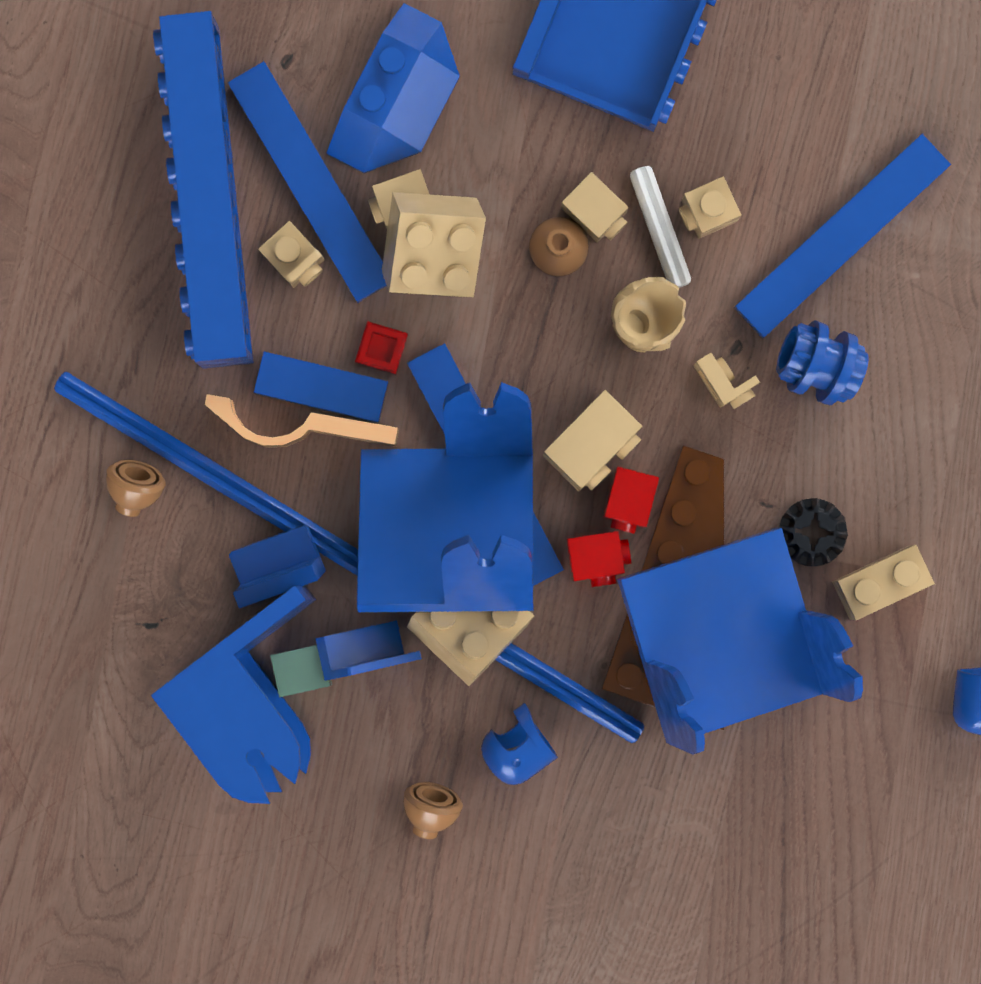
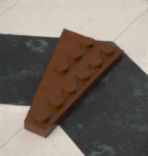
(686, 525)

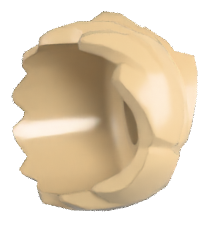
(648, 314)

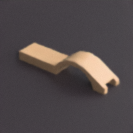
(315, 422)

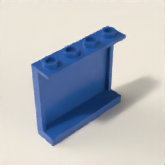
(613, 53)

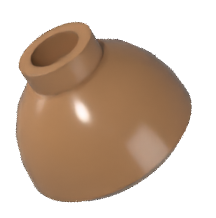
(558, 246)
(134, 486)
(431, 808)

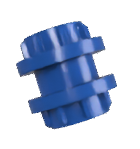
(817, 361)

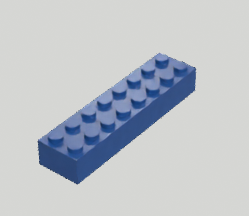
(205, 190)

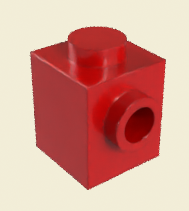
(630, 499)
(598, 557)

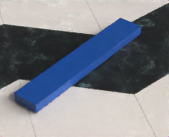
(309, 181)
(842, 236)
(439, 376)

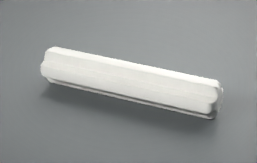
(660, 226)

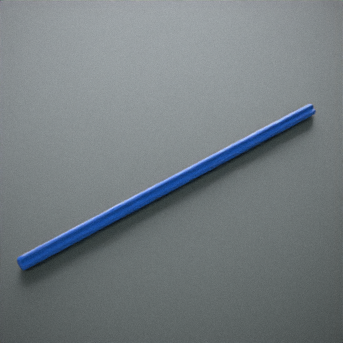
(326, 542)

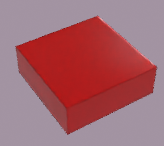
(381, 348)

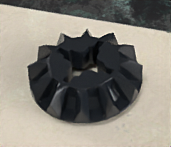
(828, 518)

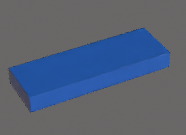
(321, 387)

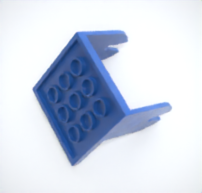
(454, 520)
(732, 638)
(234, 711)

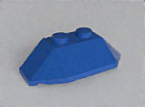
(397, 94)

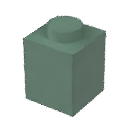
(298, 671)

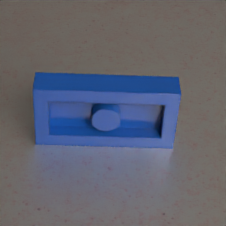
(276, 565)
(362, 650)

